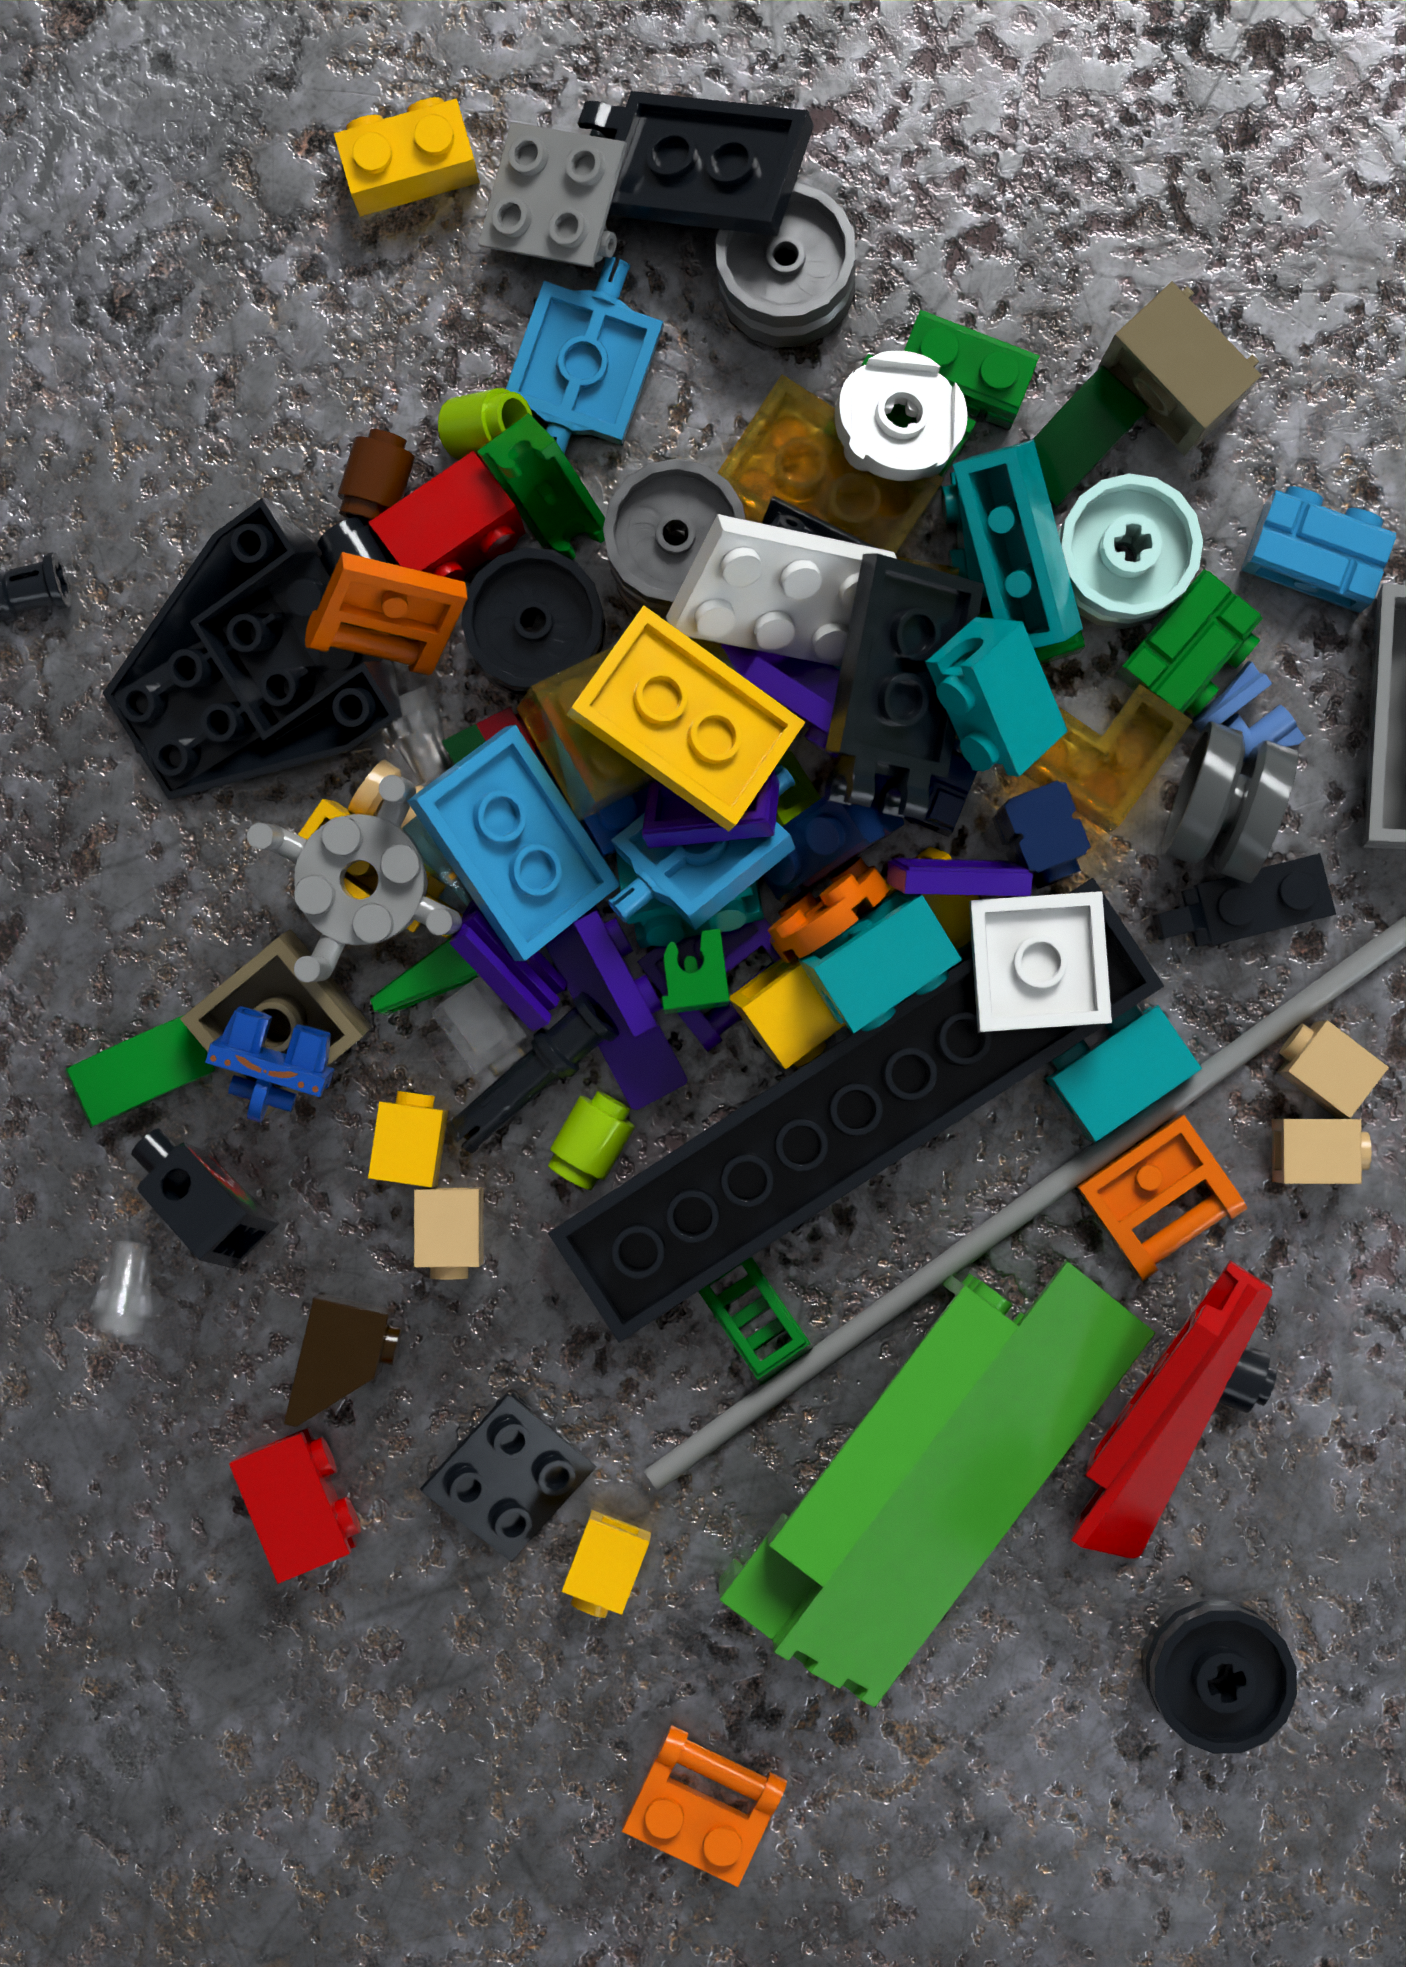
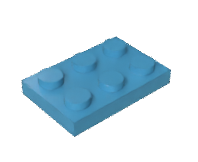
(514, 843)

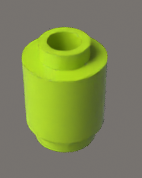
(477, 418)
(591, 1140)

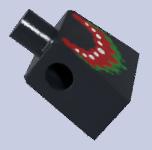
(214, 1216)

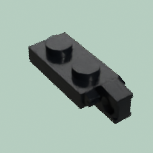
(1236, 909)

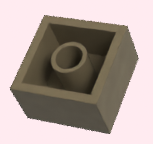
(272, 988)

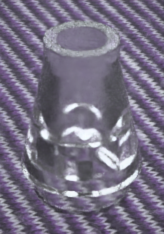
(420, 735)
(124, 1293)

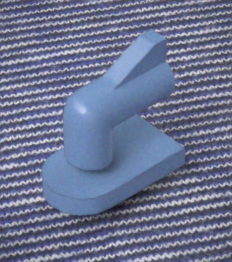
(1276, 726)

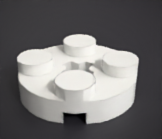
(893, 451)

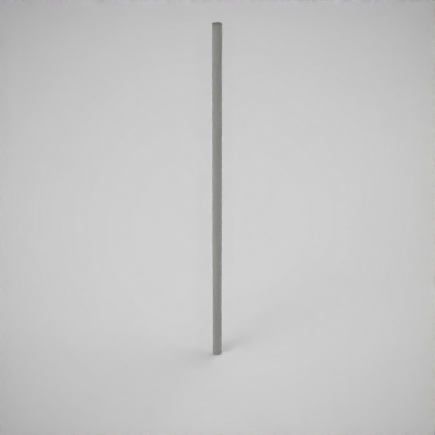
(1026, 1207)

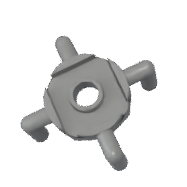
(322, 870)

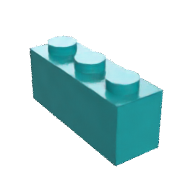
(1018, 542)

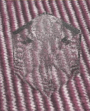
(482, 1028)

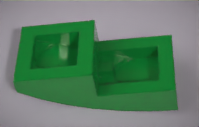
(137, 1071)

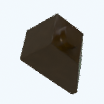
(340, 1353)

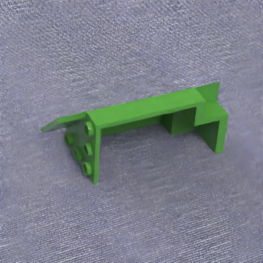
(933, 1478)

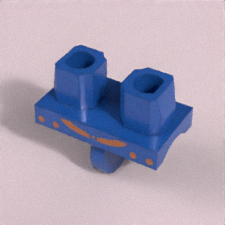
(244, 1052)

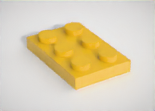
(686, 718)

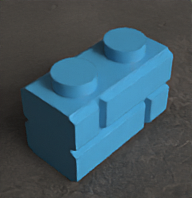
(1320, 548)

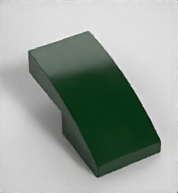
(1085, 431)

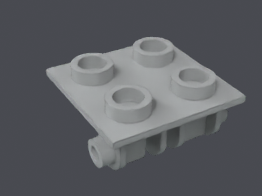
(554, 195)

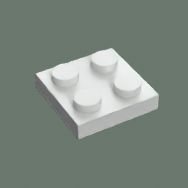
(1040, 961)

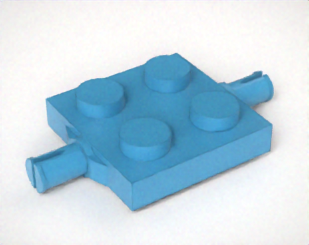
(585, 358)
(699, 876)

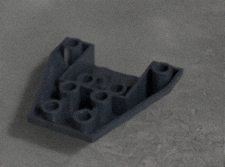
(225, 668)

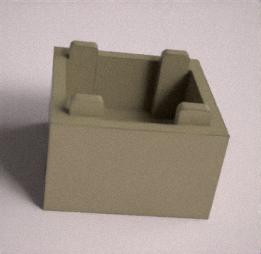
(1180, 367)

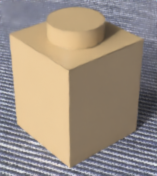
(1330, 1068)
(1319, 1151)
(449, 1231)

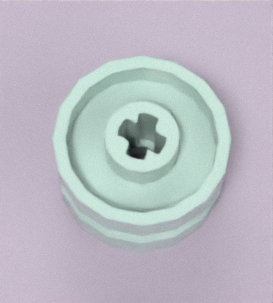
(1158, 530)

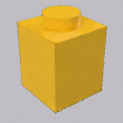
(408, 1140)
(605, 1565)

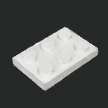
(771, 590)

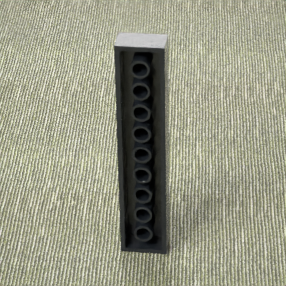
(814, 1140)

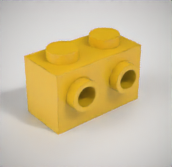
(406, 155)

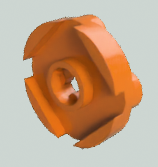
(813, 922)

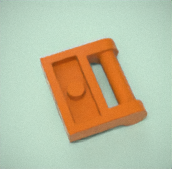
(388, 601)
(1149, 1180)
(695, 1824)

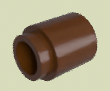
(375, 475)

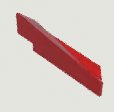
(1165, 1417)

